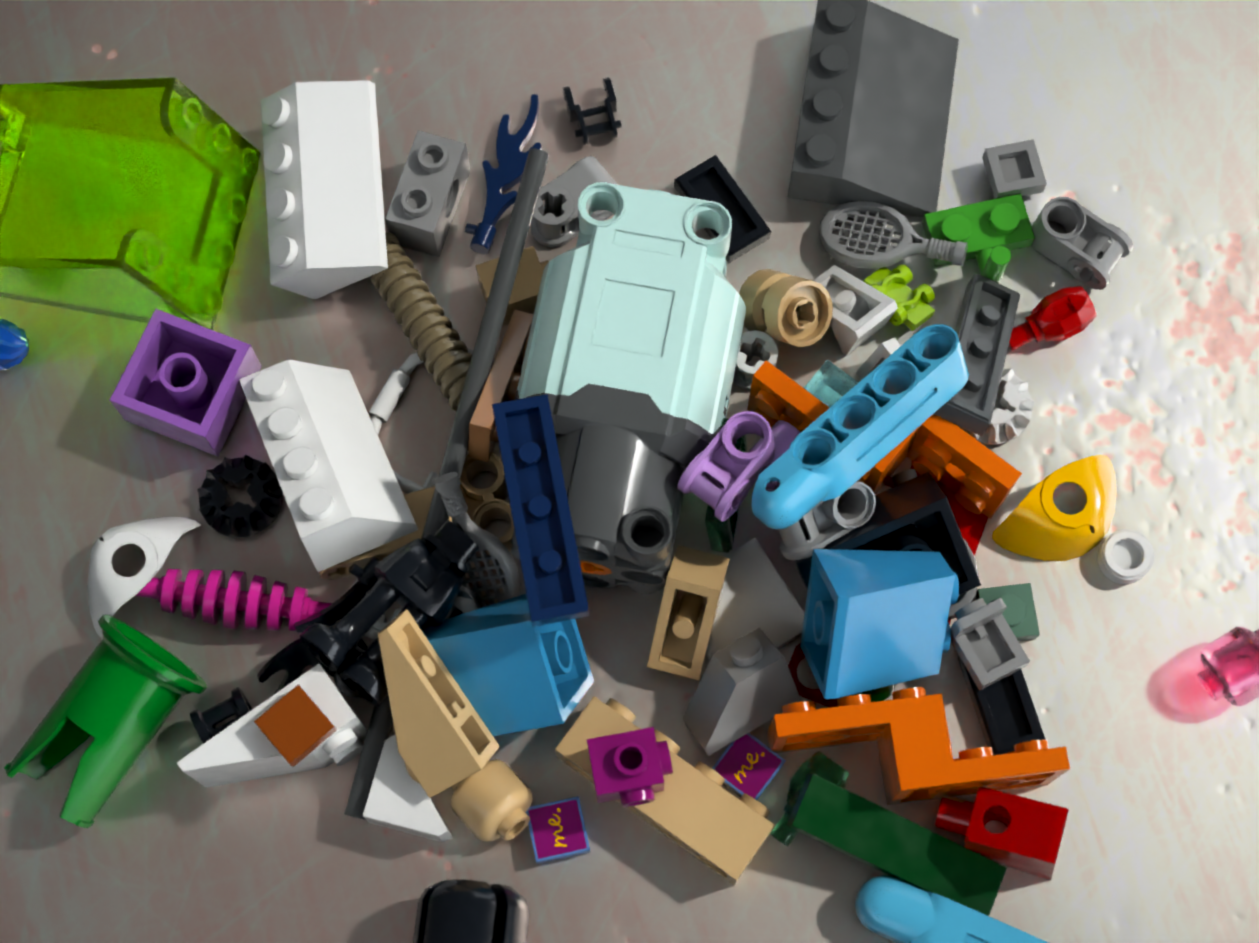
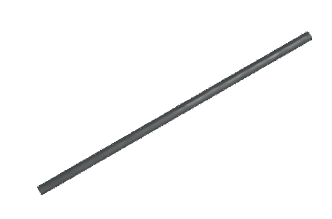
(458, 441)

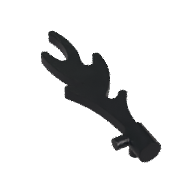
(296, 655)

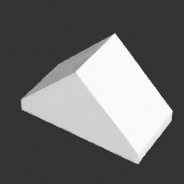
(400, 801)

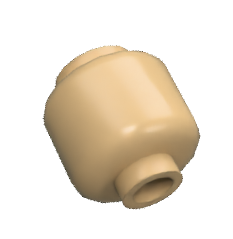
(492, 802)

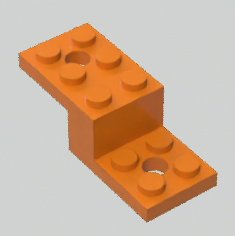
(936, 446)
(914, 746)

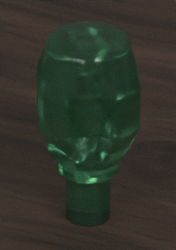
(816, 764)

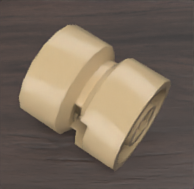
(786, 307)

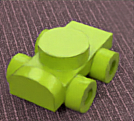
(911, 304)

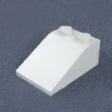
(246, 754)

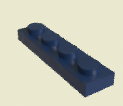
(540, 510)

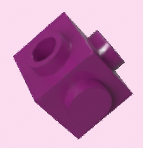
(629, 766)

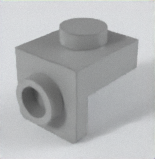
(986, 642)

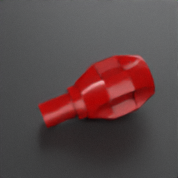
(1055, 318)

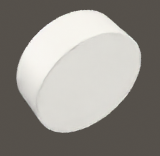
(1125, 556)

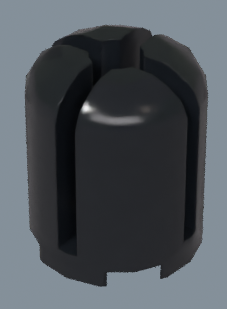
(471, 913)

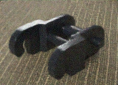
(576, 114)

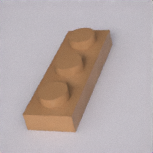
(499, 386)

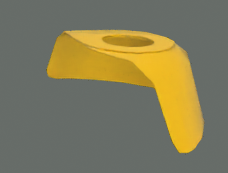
(1046, 533)

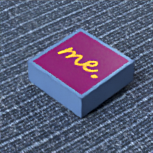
(748, 766)
(557, 830)

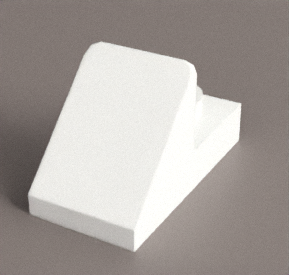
(857, 308)

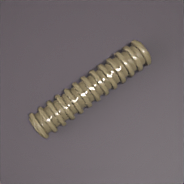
(423, 321)

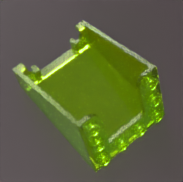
(119, 197)

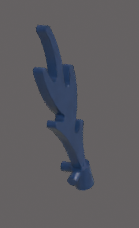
(507, 175)

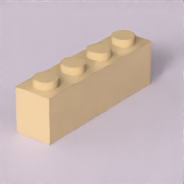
(692, 807)

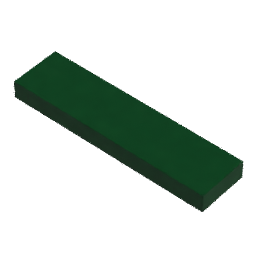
(895, 844)

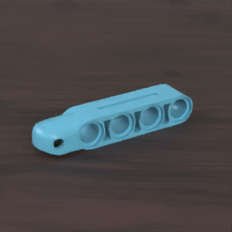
(862, 426)
(920, 916)

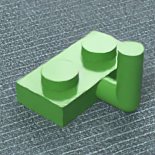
(988, 227)

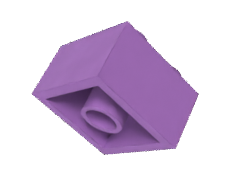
(185, 382)

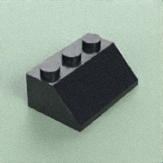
(910, 519)

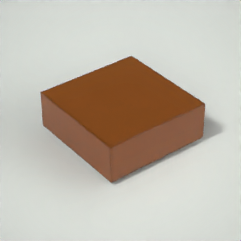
(295, 725)

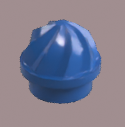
(13, 344)

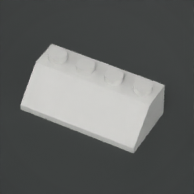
(323, 186)
(327, 460)

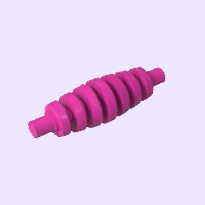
(234, 599)

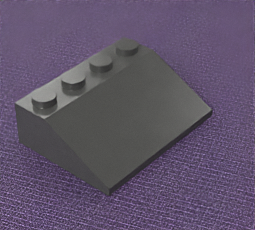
(873, 109)

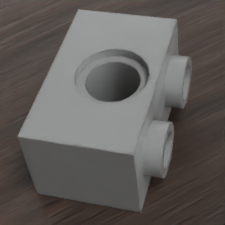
(428, 193)

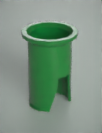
(121, 702)

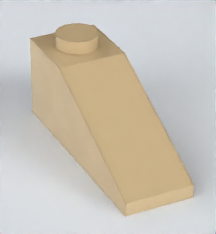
(431, 715)

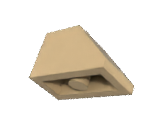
(687, 612)

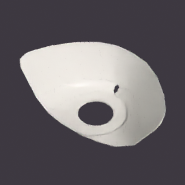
(154, 536)

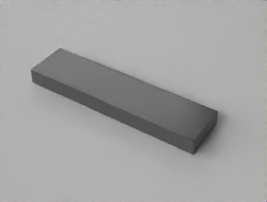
(984, 336)

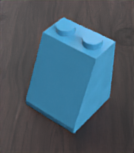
(876, 618)
(514, 671)

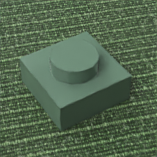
(1020, 608)

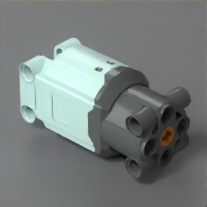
(637, 368)

